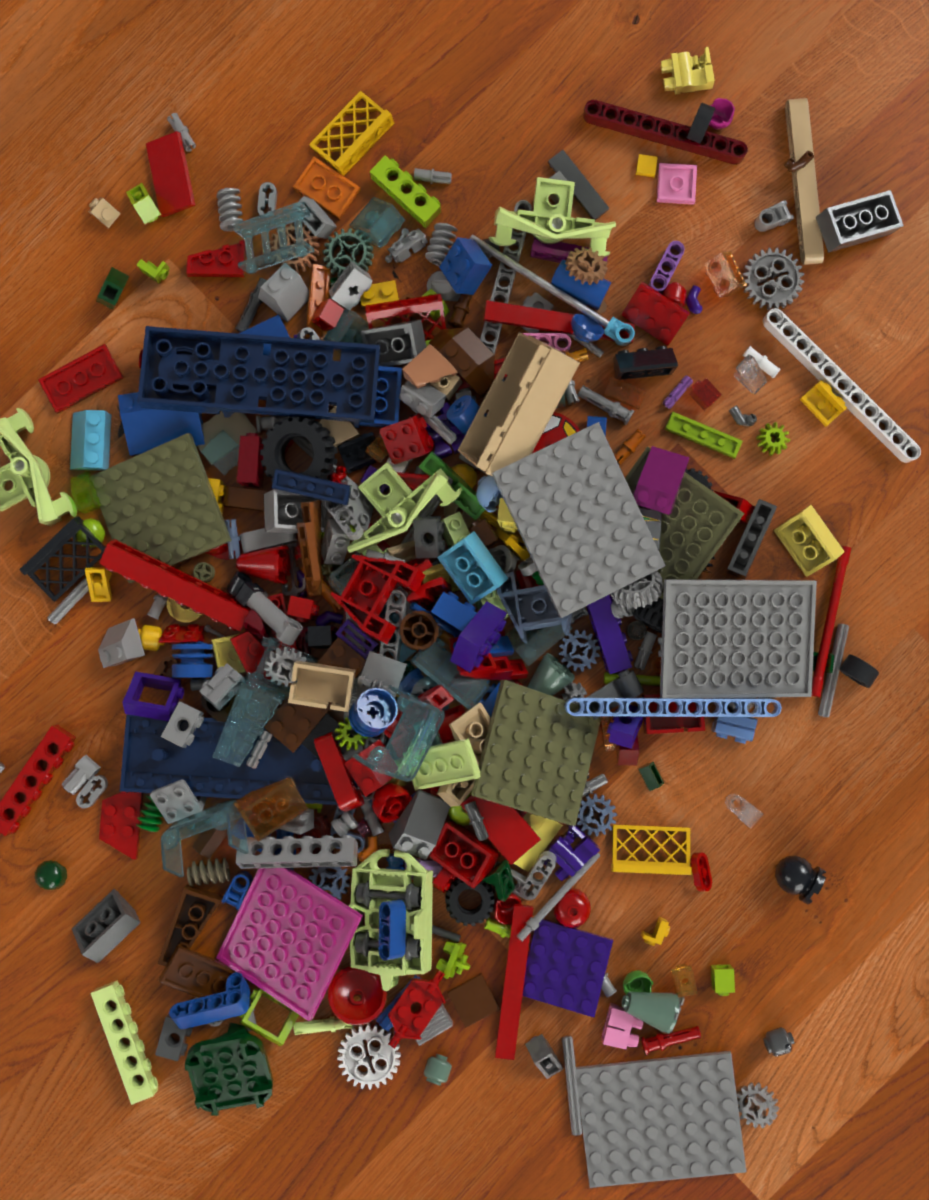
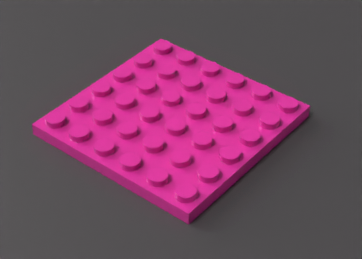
(289, 938)

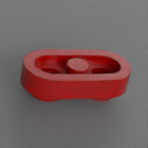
(701, 871)

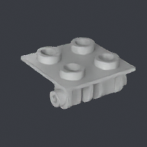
(380, 673)

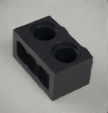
(320, 636)

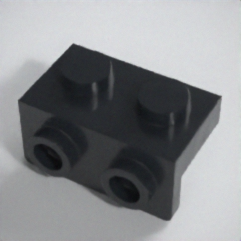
(354, 452)

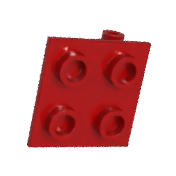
(176, 634)

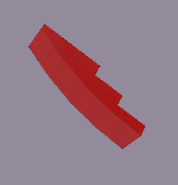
(497, 669)

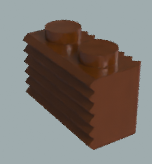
(484, 532)

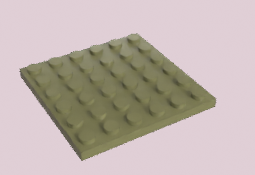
(162, 503)
(693, 529)
(536, 754)

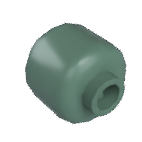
(437, 1069)

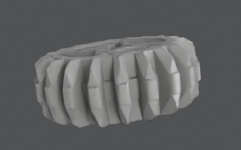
(640, 592)

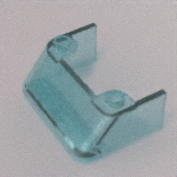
(437, 665)
(409, 740)
(219, 816)

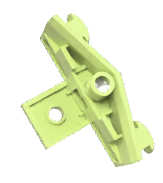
(551, 222)
(28, 474)
(400, 505)

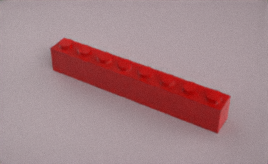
(174, 584)

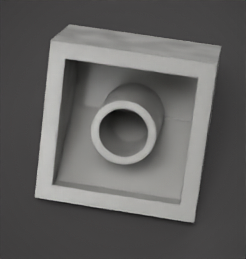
(284, 292)
(121, 644)

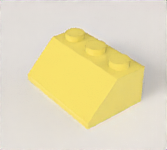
(809, 541)
(546, 830)

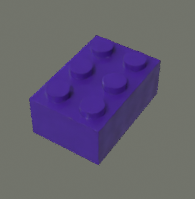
(478, 637)

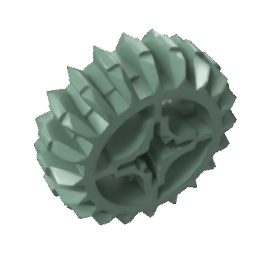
(354, 250)

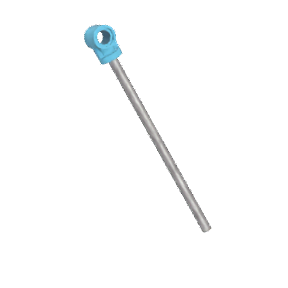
(612, 327)

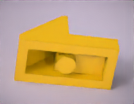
(98, 584)

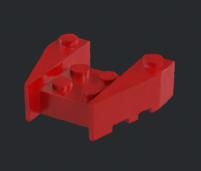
(370, 590)

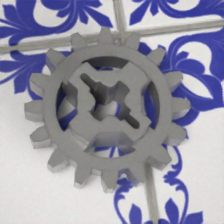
(283, 666)
(752, 1111)

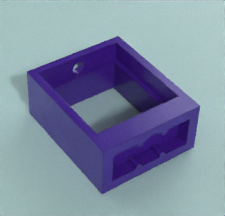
(135, 707)

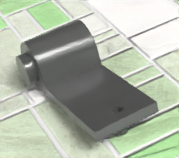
(624, 686)

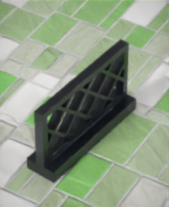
(56, 543)

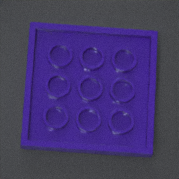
(566, 967)

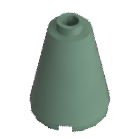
(550, 676)
(653, 1008)

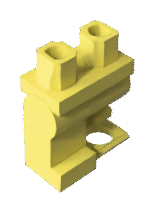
(683, 77)

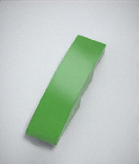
(467, 500)

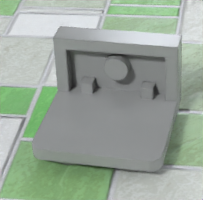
(358, 505)
(177, 801)

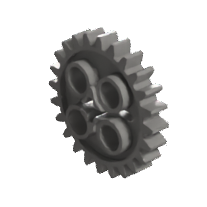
(765, 263)

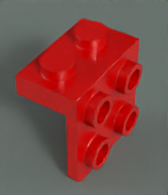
(407, 439)

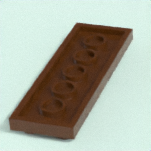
(295, 721)

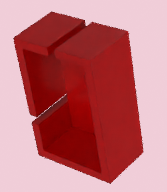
(659, 725)

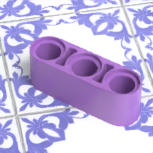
(669, 260)

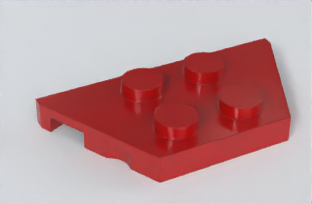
(119, 822)

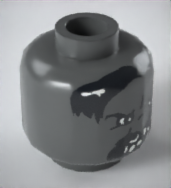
(778, 1042)

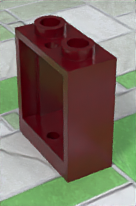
(249, 466)

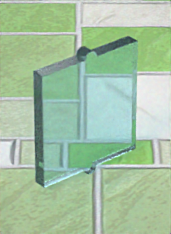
(222, 452)

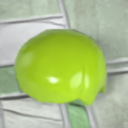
(95, 527)

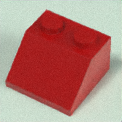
(365, 777)

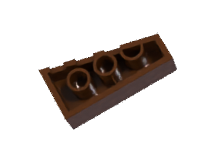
(189, 919)

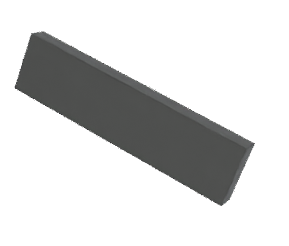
(583, 190)

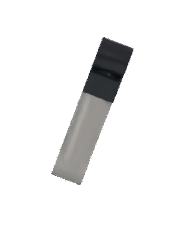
(255, 598)

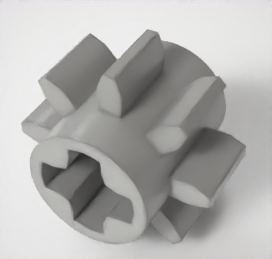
(574, 691)

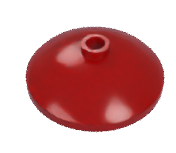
(352, 983)

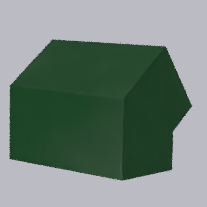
(651, 776)

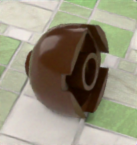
(418, 630)

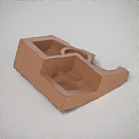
(428, 368)

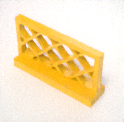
(362, 141)
(645, 866)

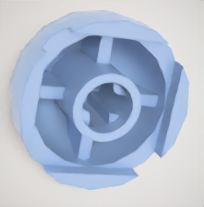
(488, 493)

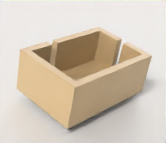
(320, 685)

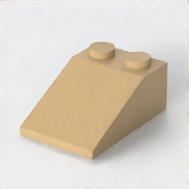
(472, 725)

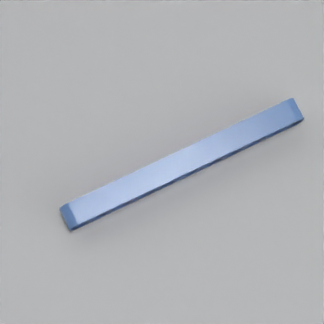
(682, 707)

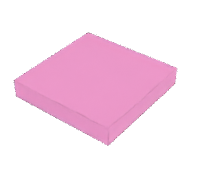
(676, 183)

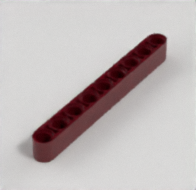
(654, 134)

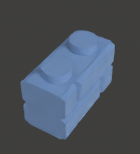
(739, 727)

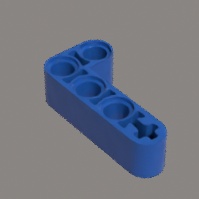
(214, 1007)

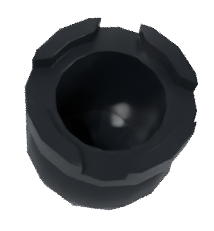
(798, 877)

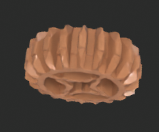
(309, 238)

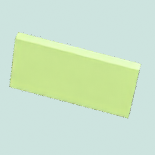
(447, 765)

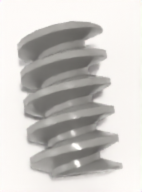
(228, 208)
(439, 243)

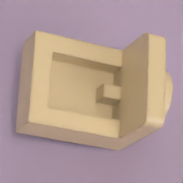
(103, 211)

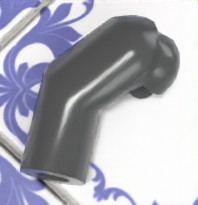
(742, 419)

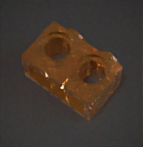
(729, 271)

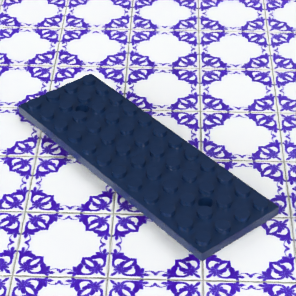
(156, 762)

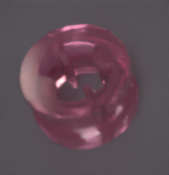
(363, 828)

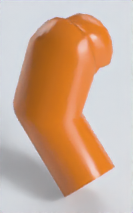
(372, 847)

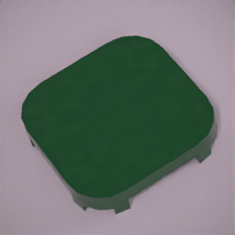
(229, 1072)

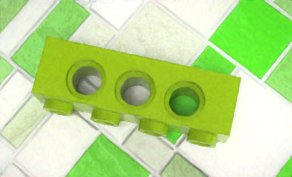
(423, 214)

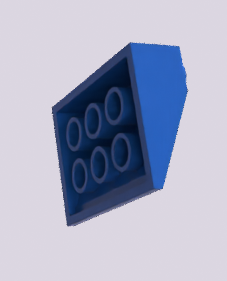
(154, 427)

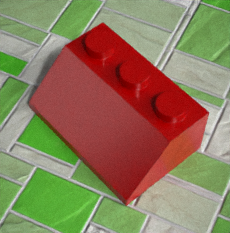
(464, 854)

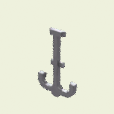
(295, 591)

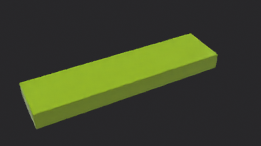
(703, 435)

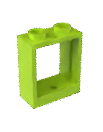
(286, 1028)

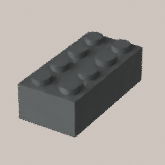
(859, 221)

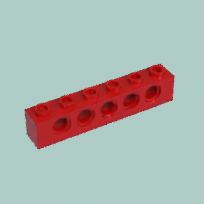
(11, 799)

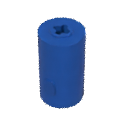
(587, 294)
(463, 413)

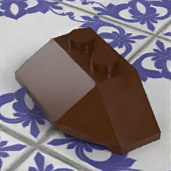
(468, 356)

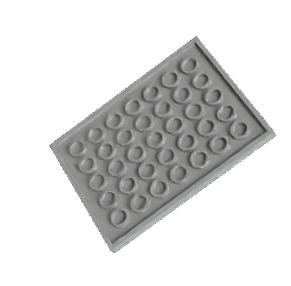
(578, 519)
(737, 638)
(660, 1119)

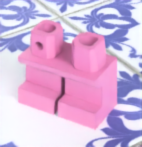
(618, 1028)

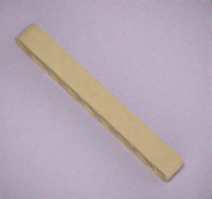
(804, 182)

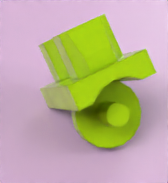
(456, 961)

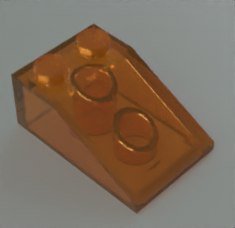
(270, 807)

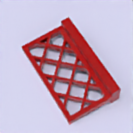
(408, 307)

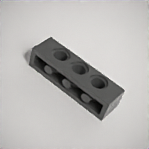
(751, 539)

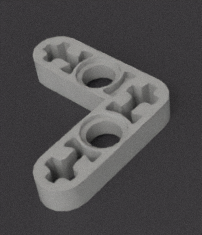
(525, 882)

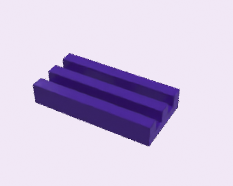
(361, 632)

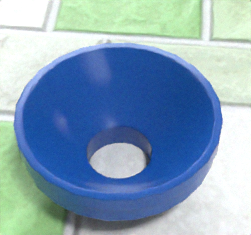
(586, 328)

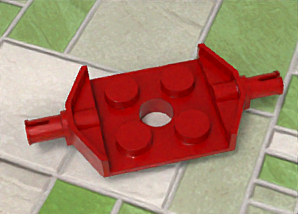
(412, 1024)

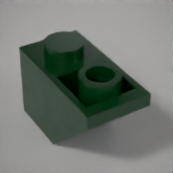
(112, 288)

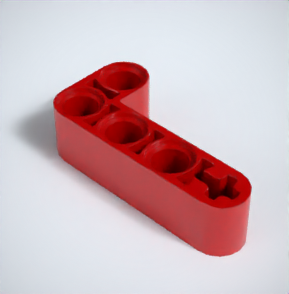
(339, 778)

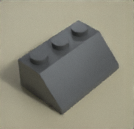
(105, 926)

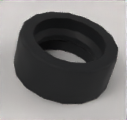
(701, 123)

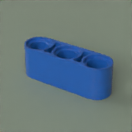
(392, 929)

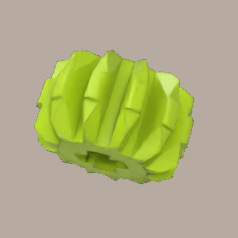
(780, 439)
(343, 730)

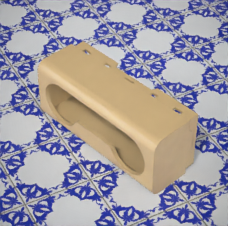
(518, 405)

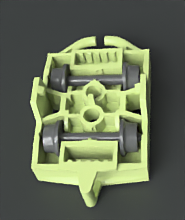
(376, 885)

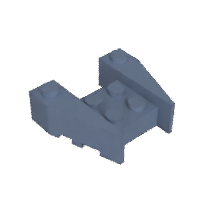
(530, 607)

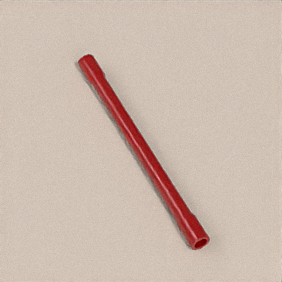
(817, 680)

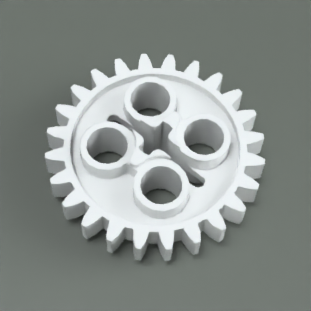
(352, 1060)

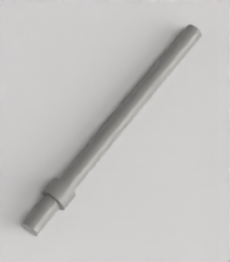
(533, 923)

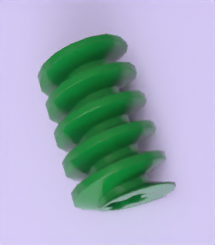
(151, 817)

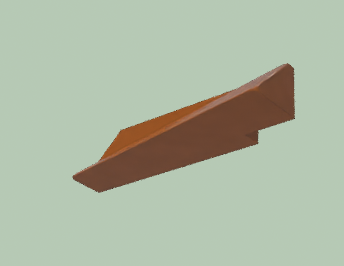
(310, 545)

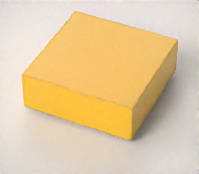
(646, 165)

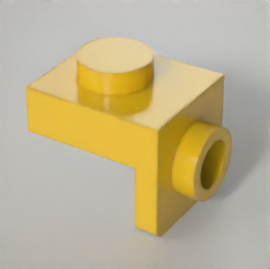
(661, 930)

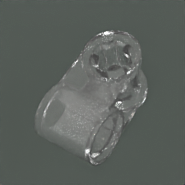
(744, 811)

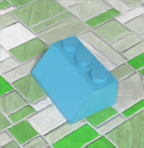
(90, 440)
(472, 568)

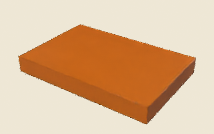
(326, 188)

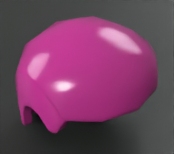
(723, 113)

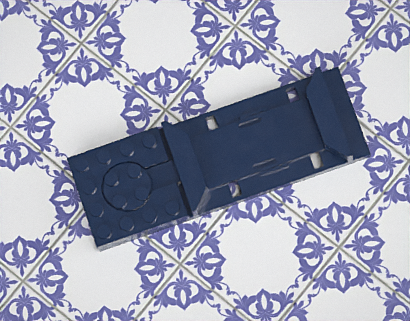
(231, 374)

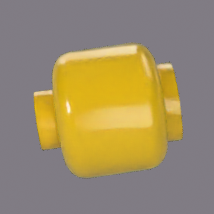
(150, 636)

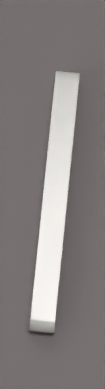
(850, 389)

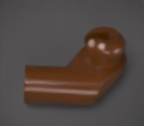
(801, 163)

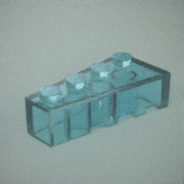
(245, 722)

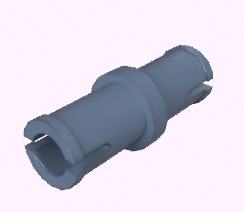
(234, 544)

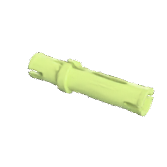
(314, 1026)

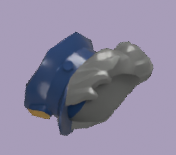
(416, 683)

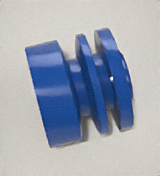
(192, 660)
(379, 705)

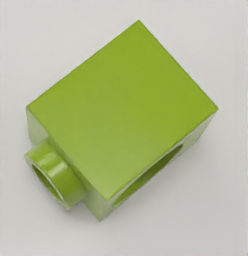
(723, 979)

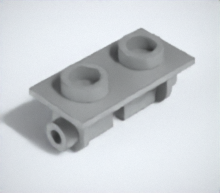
(414, 240)

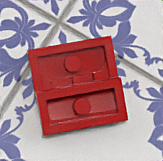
(427, 592)

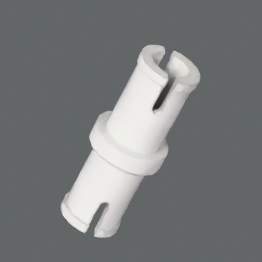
(767, 366)

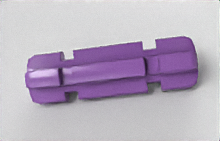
(677, 392)

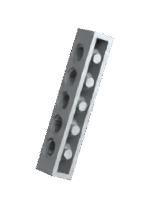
(344, 858)

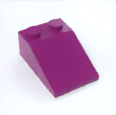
(660, 480)

